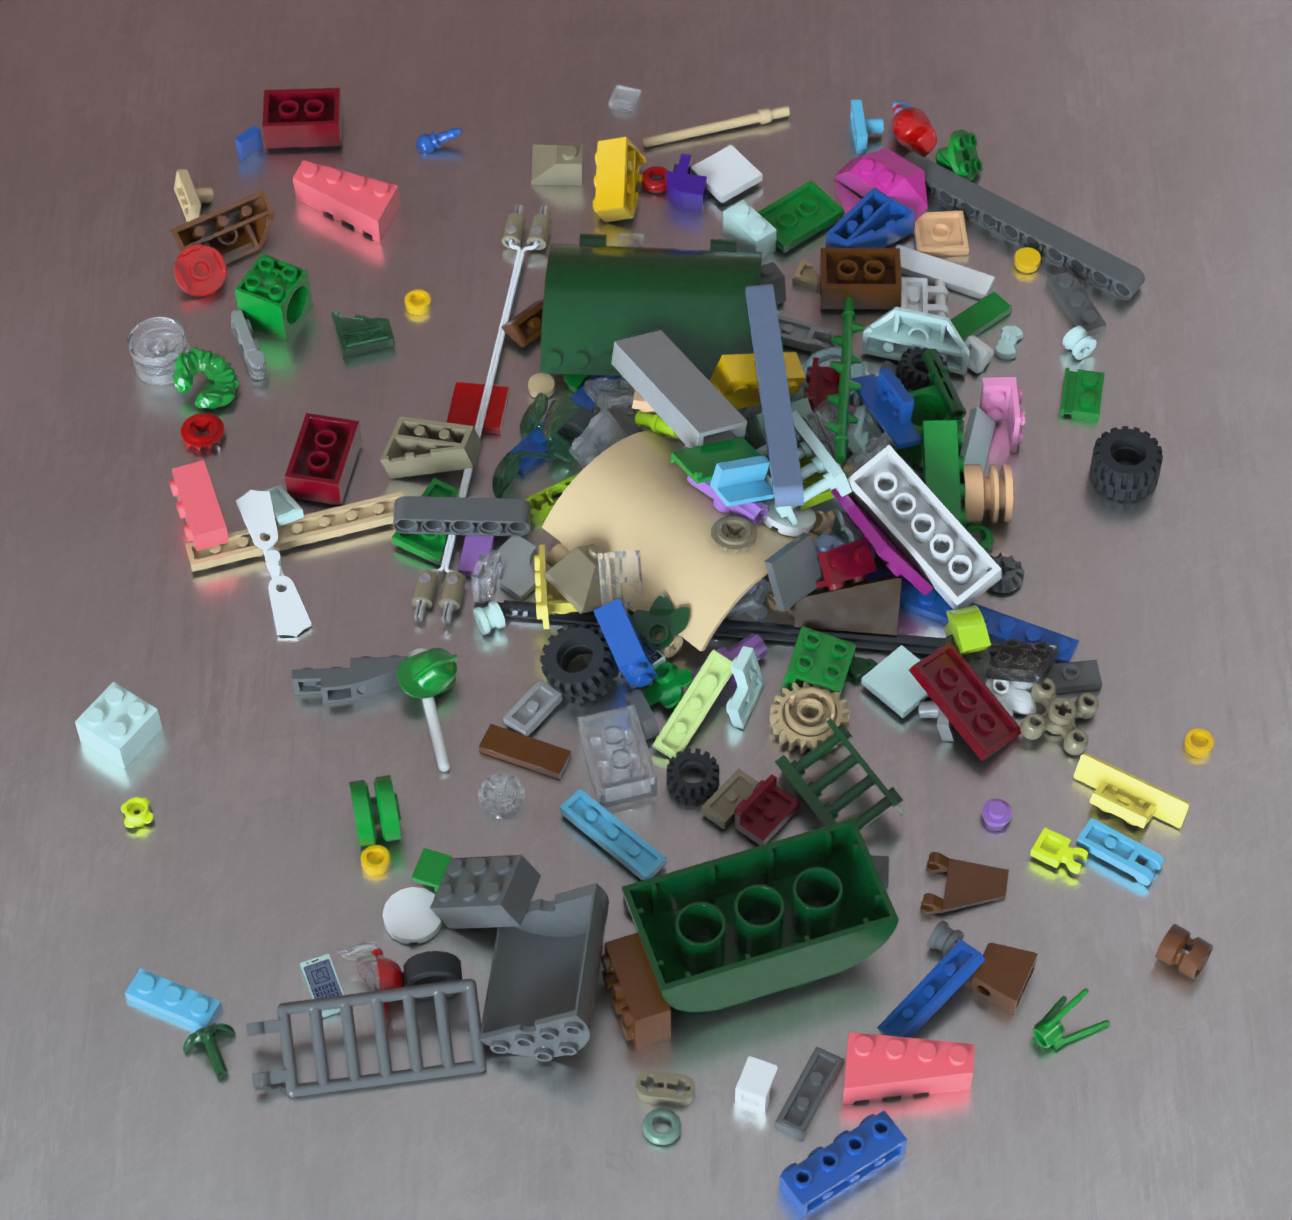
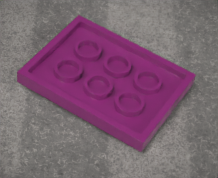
(882, 544)

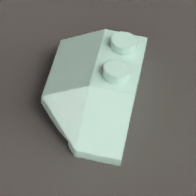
(909, 329)

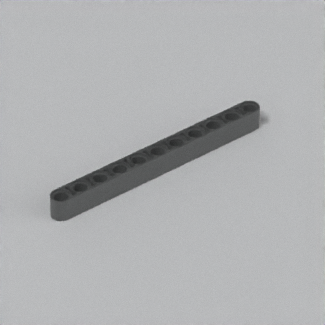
(1029, 230)

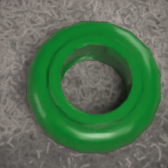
(983, 532)

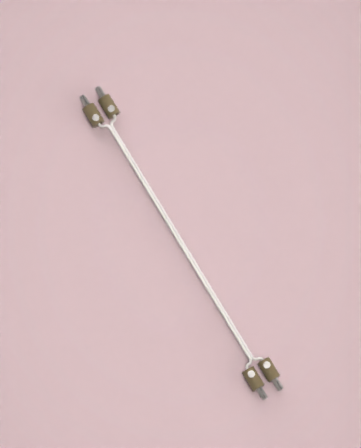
(455, 581)

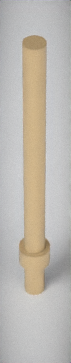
(763, 116)

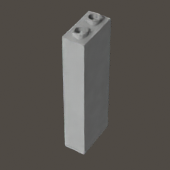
(677, 390)

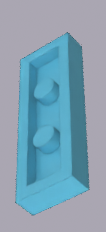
(173, 999)

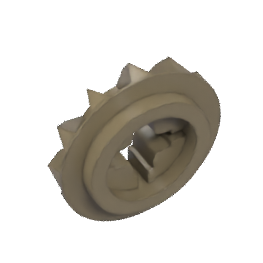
(735, 526)

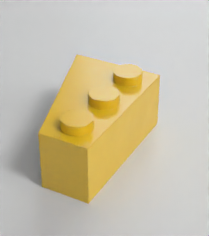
(616, 179)
(737, 378)

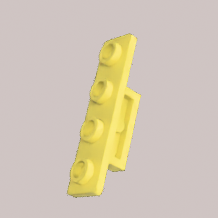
(547, 596)
(1129, 795)

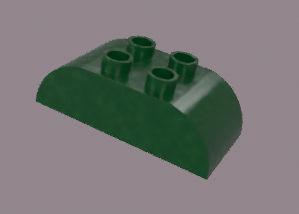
(762, 918)

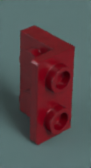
(822, 381)

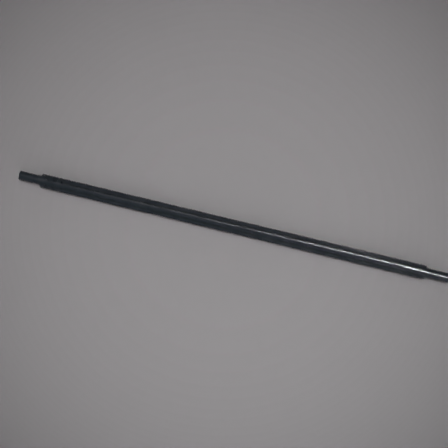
(742, 629)

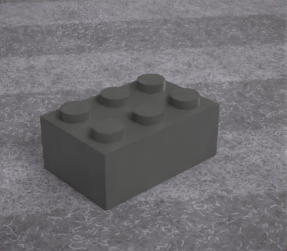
(485, 892)

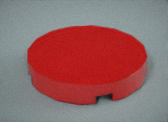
(200, 270)

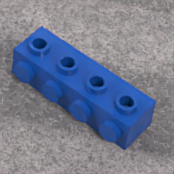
(842, 1163)

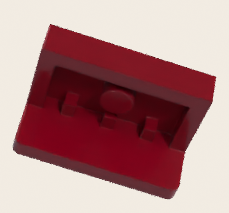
(846, 563)
(765, 811)

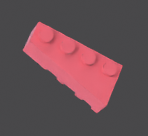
(348, 197)

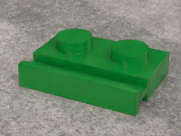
(1082, 394)

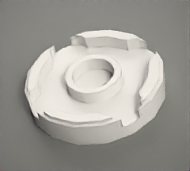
(805, 519)
(409, 916)

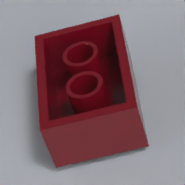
(302, 117)
(323, 459)

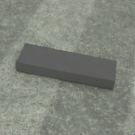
(809, 1093)

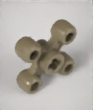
(1059, 716)

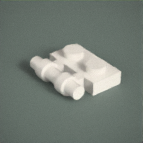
(916, 293)

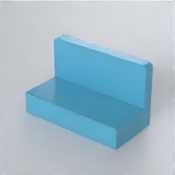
(742, 481)

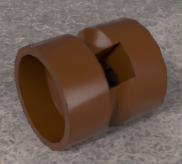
(1173, 951)

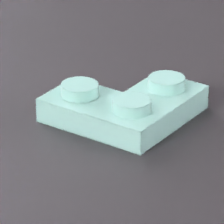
(749, 687)

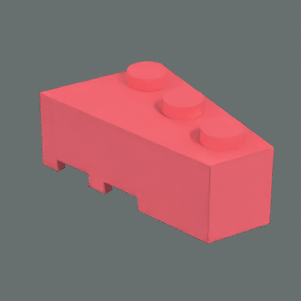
(198, 506)

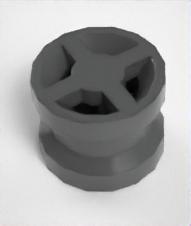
(944, 937)

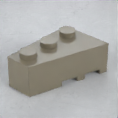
(429, 447)

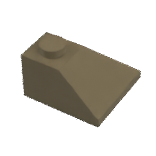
(557, 164)
(578, 578)

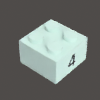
(118, 725)

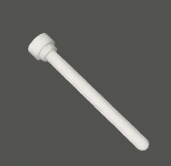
(434, 727)

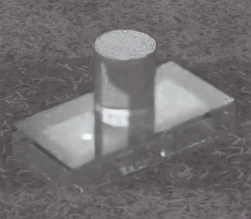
(752, 602)

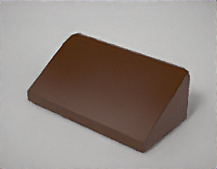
(526, 325)

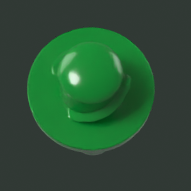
(961, 155)

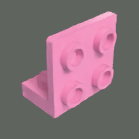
(1001, 401)

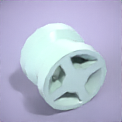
(1079, 342)
(489, 617)

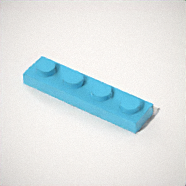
(613, 835)

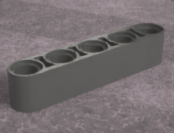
(462, 516)

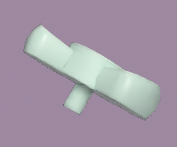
(1008, 342)

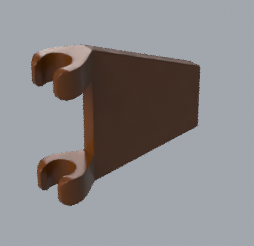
(965, 884)

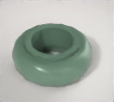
(661, 1114)

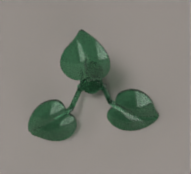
(557, 445)

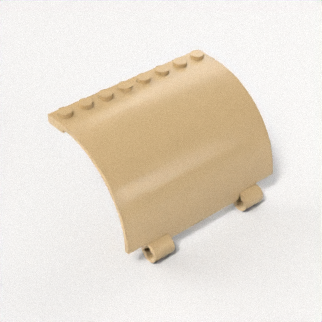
(644, 503)

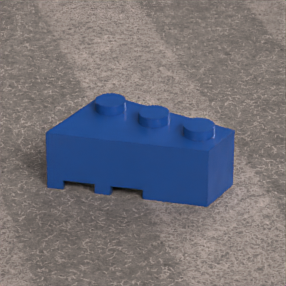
(872, 223)

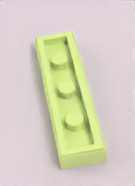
(694, 705)

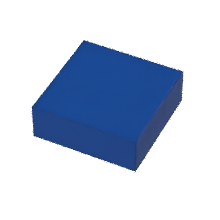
(249, 143)

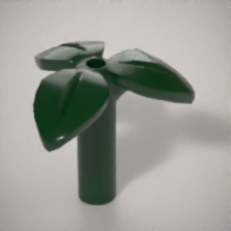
(208, 1036)

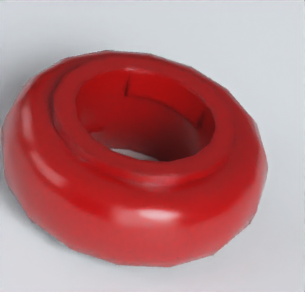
(654, 186)

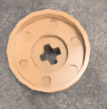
(988, 493)

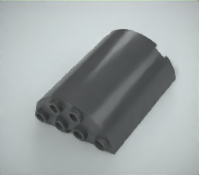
(547, 977)

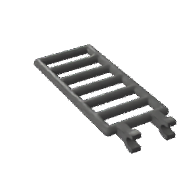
(386, 1075)

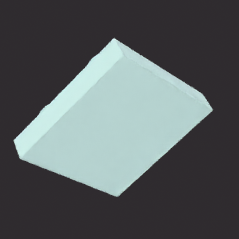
(894, 682)

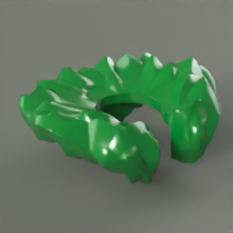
(215, 369)

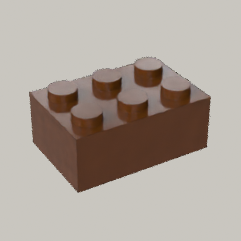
(864, 274)
(635, 992)

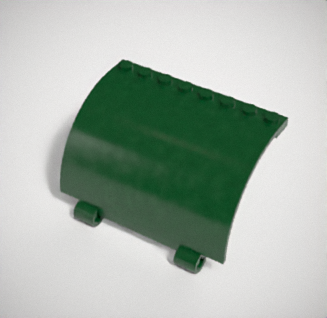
(625, 292)

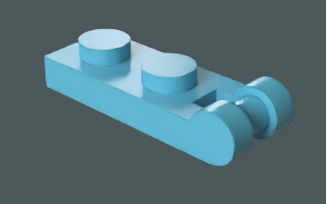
(1120, 851)

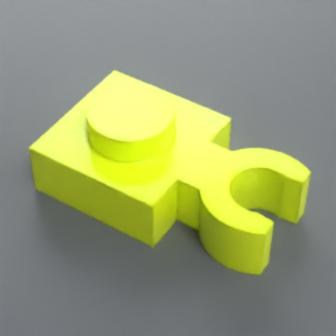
(1055, 848)

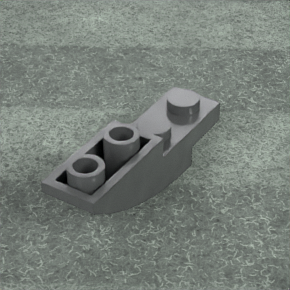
(338, 684)

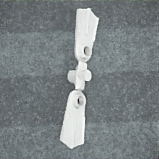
(287, 606)

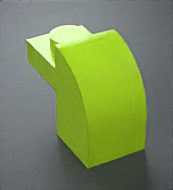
(967, 629)

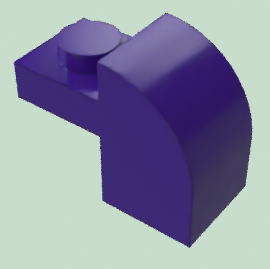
(684, 189)

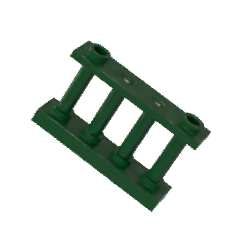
(812, 791)

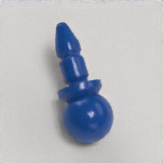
(427, 143)

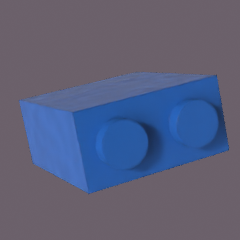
(625, 644)

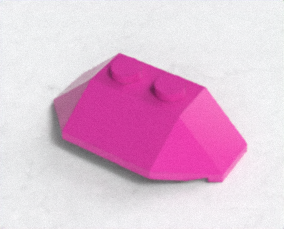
(889, 175)

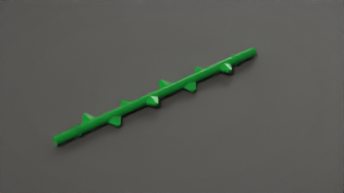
(846, 385)

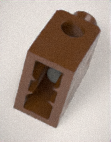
(1004, 976)

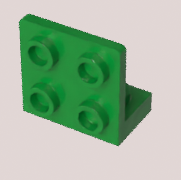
(819, 660)

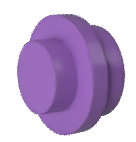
(996, 812)

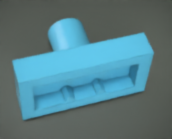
(863, 126)

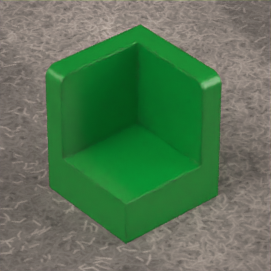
(431, 868)

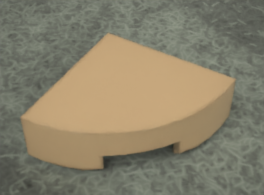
(806, 276)

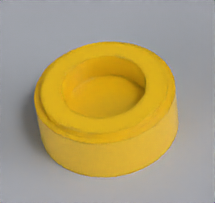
(1027, 260)
(417, 302)
(1198, 743)
(375, 860)

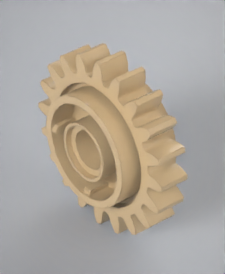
(791, 712)

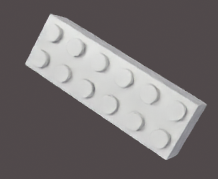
(923, 529)

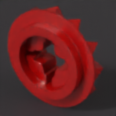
(202, 422)

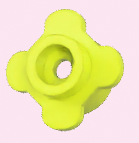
(136, 805)

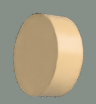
(541, 383)

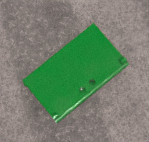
(701, 460)

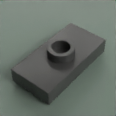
(1076, 676)

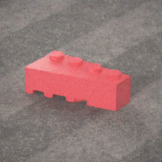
(904, 1066)

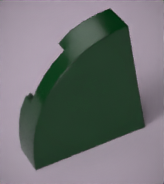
(860, 667)

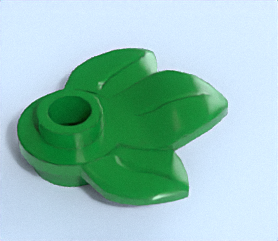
(668, 685)

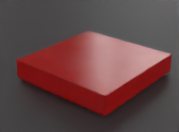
(466, 405)

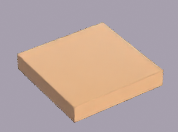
(941, 234)

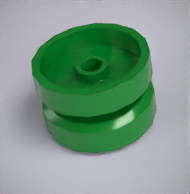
(376, 810)

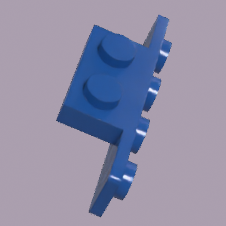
(889, 406)

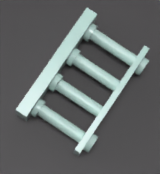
(821, 462)

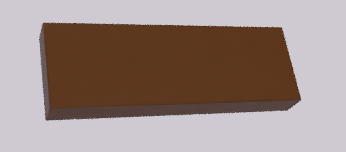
(525, 751)

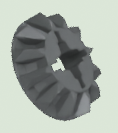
(1013, 577)

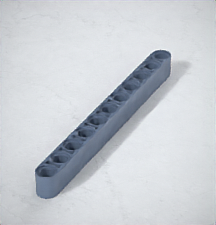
(774, 396)

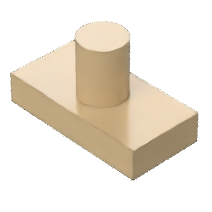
(190, 197)

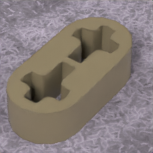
(665, 1088)

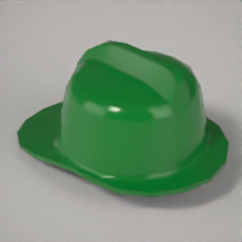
(428, 673)

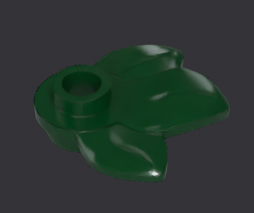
(661, 618)

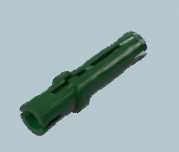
(939, 376)

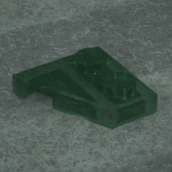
(362, 333)

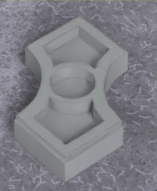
(517, 557)

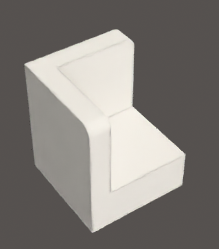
(755, 1083)

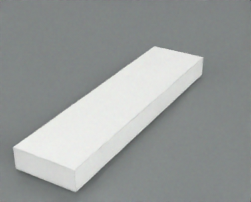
(955, 276)

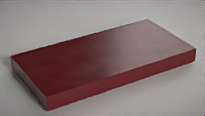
(965, 701)

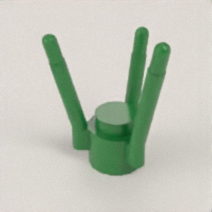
(1050, 1029)

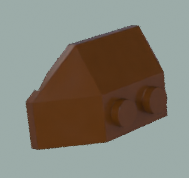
(232, 229)

